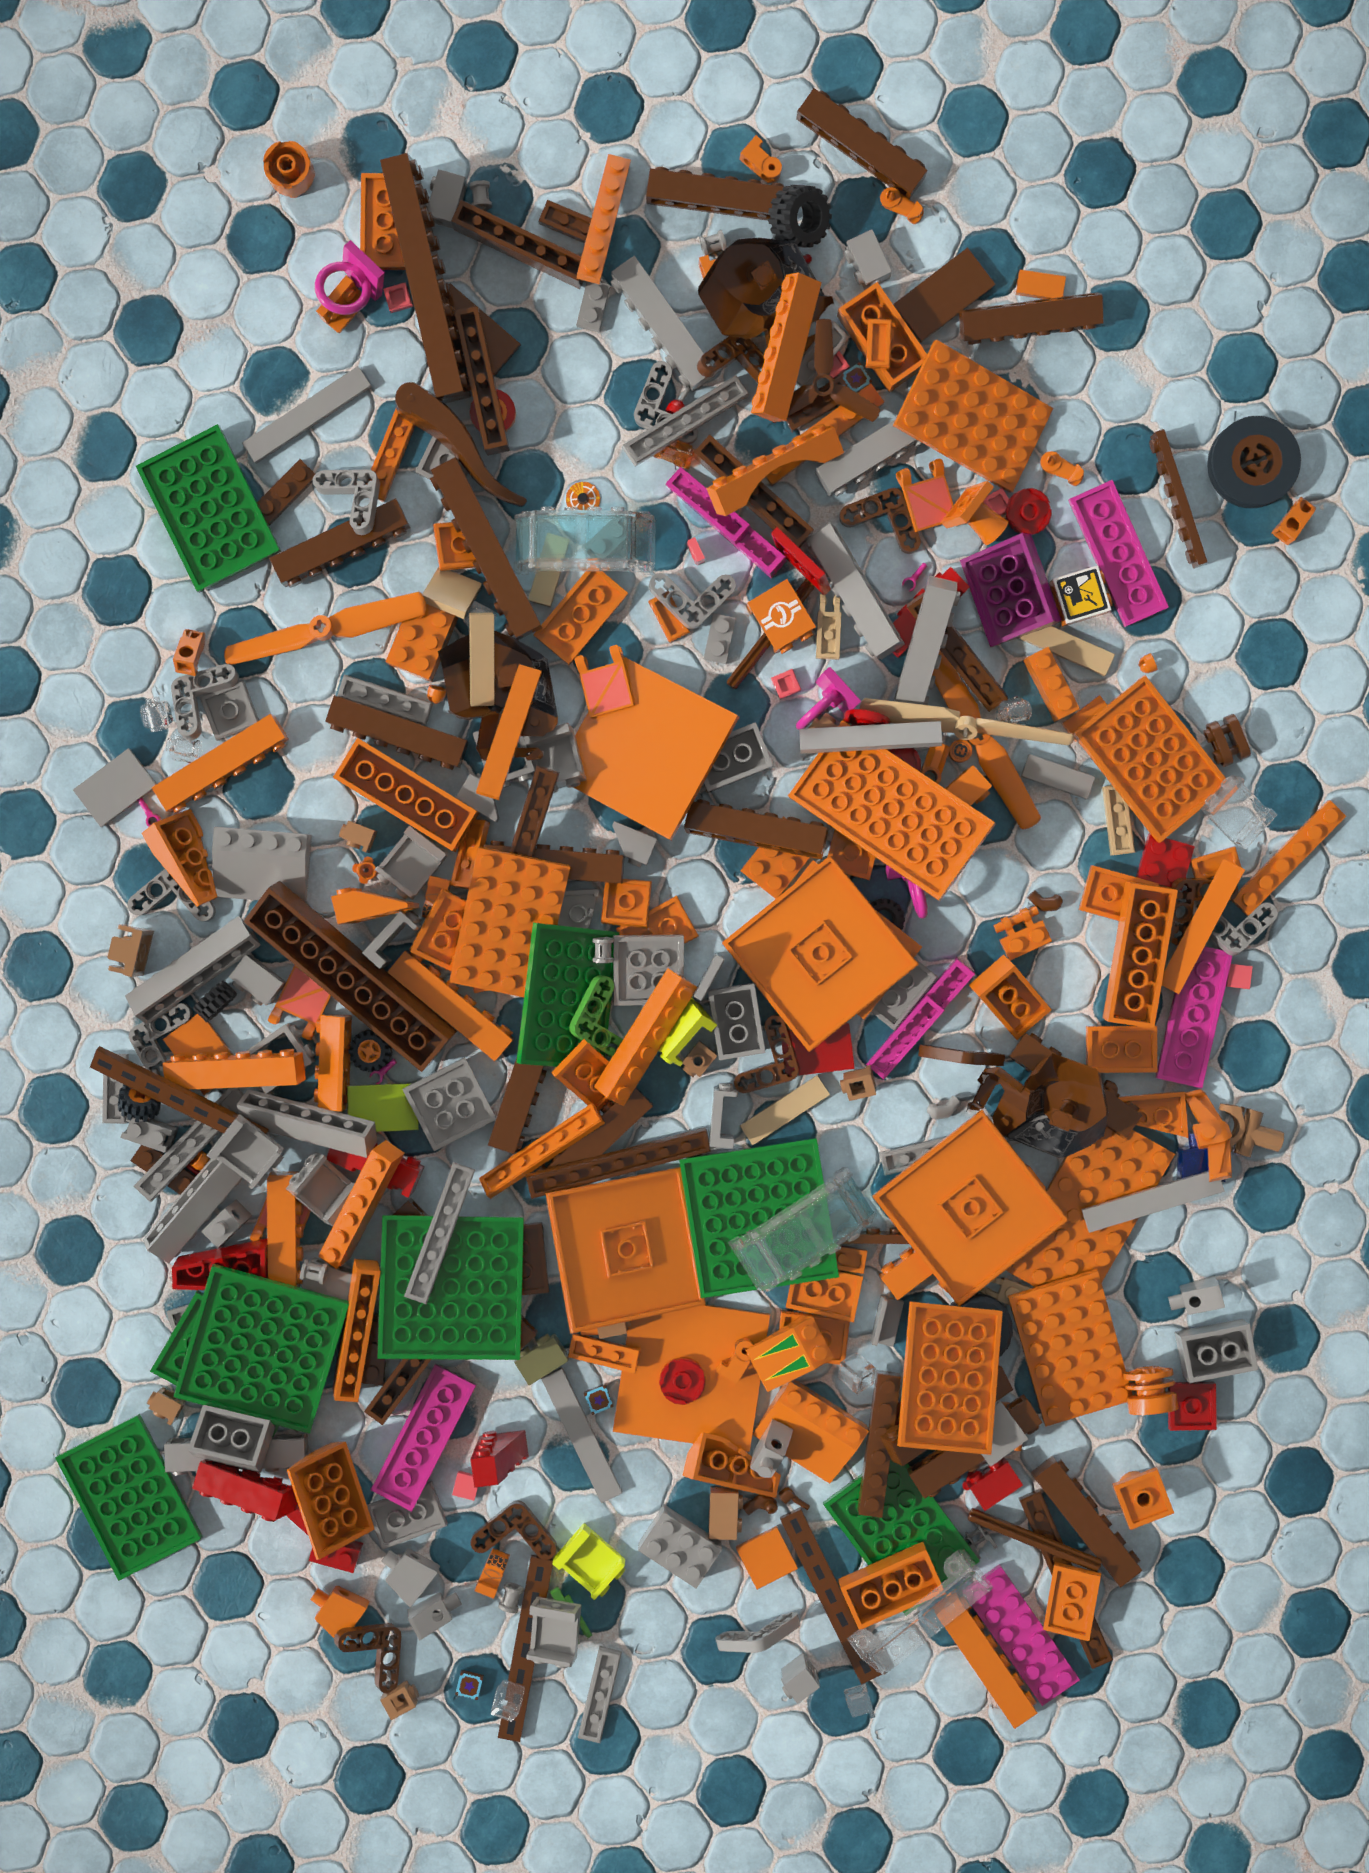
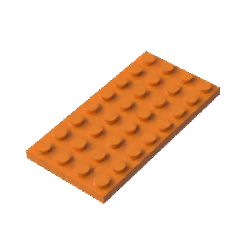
(894, 814)
(1084, 1179)

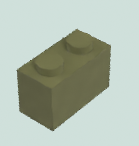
(541, 1358)

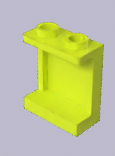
(685, 1028)
(590, 1561)

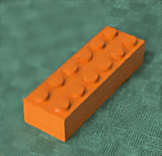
(406, 794)
(1140, 954)

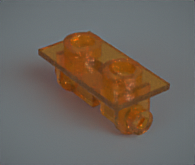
(680, 455)

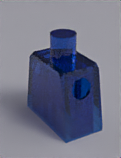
(1191, 1159)

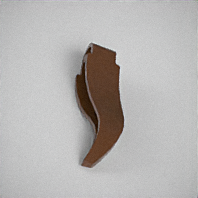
(440, 421)

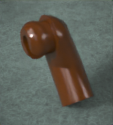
(1045, 904)
(761, 1502)

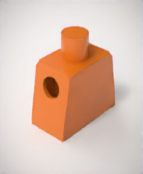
(338, 1609)

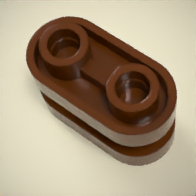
(1222, 752)

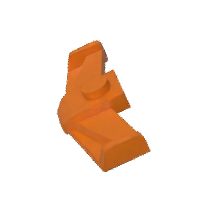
(1211, 1134)

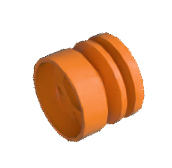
(1151, 1392)

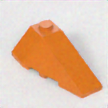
(180, 850)
(724, 1464)

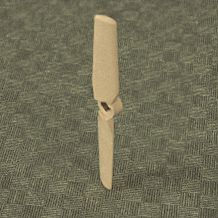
(964, 726)

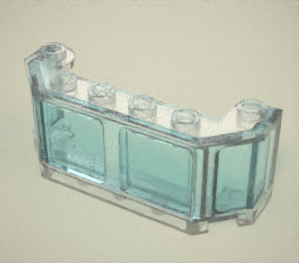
(585, 540)
(804, 1232)

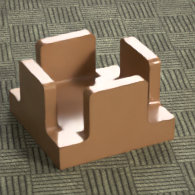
(131, 951)

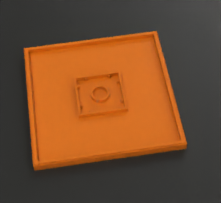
(653, 754)
(820, 953)
(970, 1207)
(624, 1249)
(707, 1337)

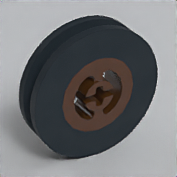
(1249, 436)

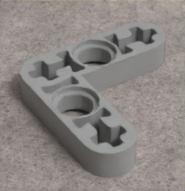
(653, 406)
(357, 488)
(694, 607)
(193, 691)
(168, 886)
(1239, 933)
(153, 1034)
(758, 1641)

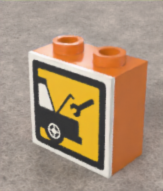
(1080, 595)

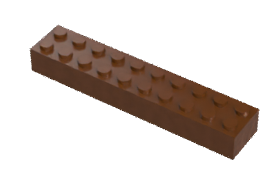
(425, 277)
(349, 976)

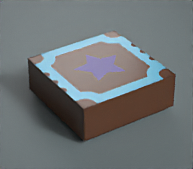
(856, 378)
(598, 1399)
(469, 1684)

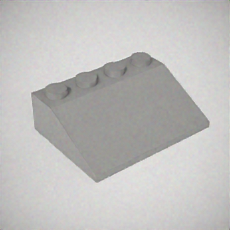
(253, 860)

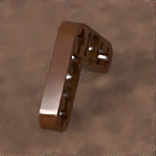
(734, 352)
(891, 511)
(1190, 895)
(961, 1056)
(777, 1067)
(519, 1524)
(378, 1642)

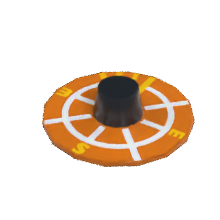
(582, 496)

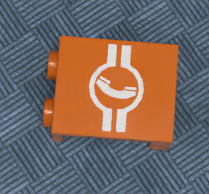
(782, 616)

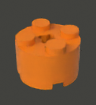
(292, 156)

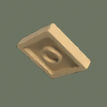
(451, 592)

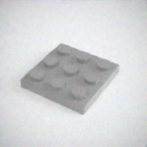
(642, 963)
(449, 1104)

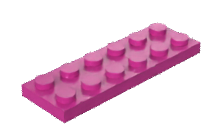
(1118, 553)
(1194, 1020)
(423, 1437)
(1024, 1639)

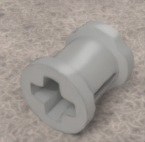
(481, 194)
(707, 249)
(603, 950)
(307, 1266)
(511, 1597)

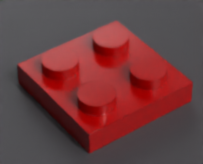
(1164, 861)
(1195, 1406)

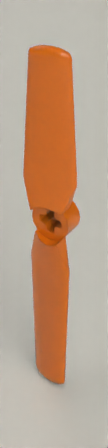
(345, 623)
(991, 755)

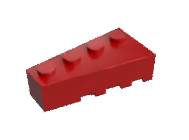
(906, 621)
(405, 1177)
(193, 1269)
(496, 1456)
(245, 1489)

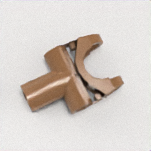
(1249, 1132)

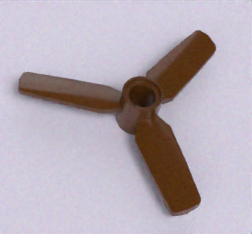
(839, 393)

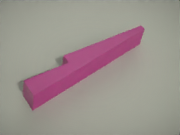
(732, 526)
(921, 1017)

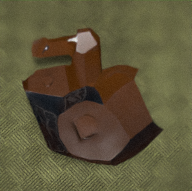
(747, 286)
(507, 657)
(1058, 1088)

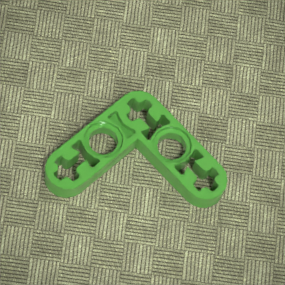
(590, 1020)

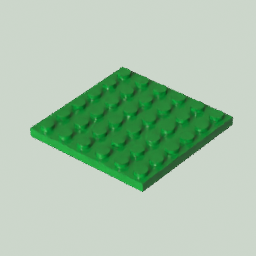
(737, 1194)
(472, 1301)
(261, 1348)

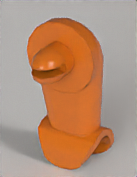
(898, 203)
(1054, 464)

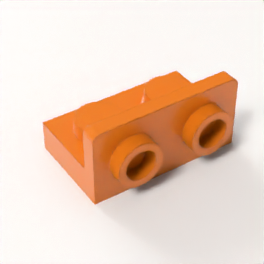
(343, 294)

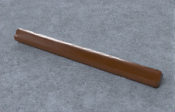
(762, 644)
(1034, 1539)

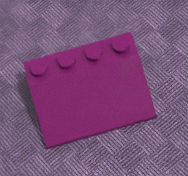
(1010, 589)

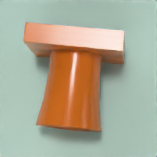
(974, 512)
(1142, 1497)

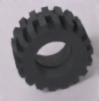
(814, 220)

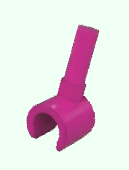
(914, 577)
(148, 812)
(383, 1071)

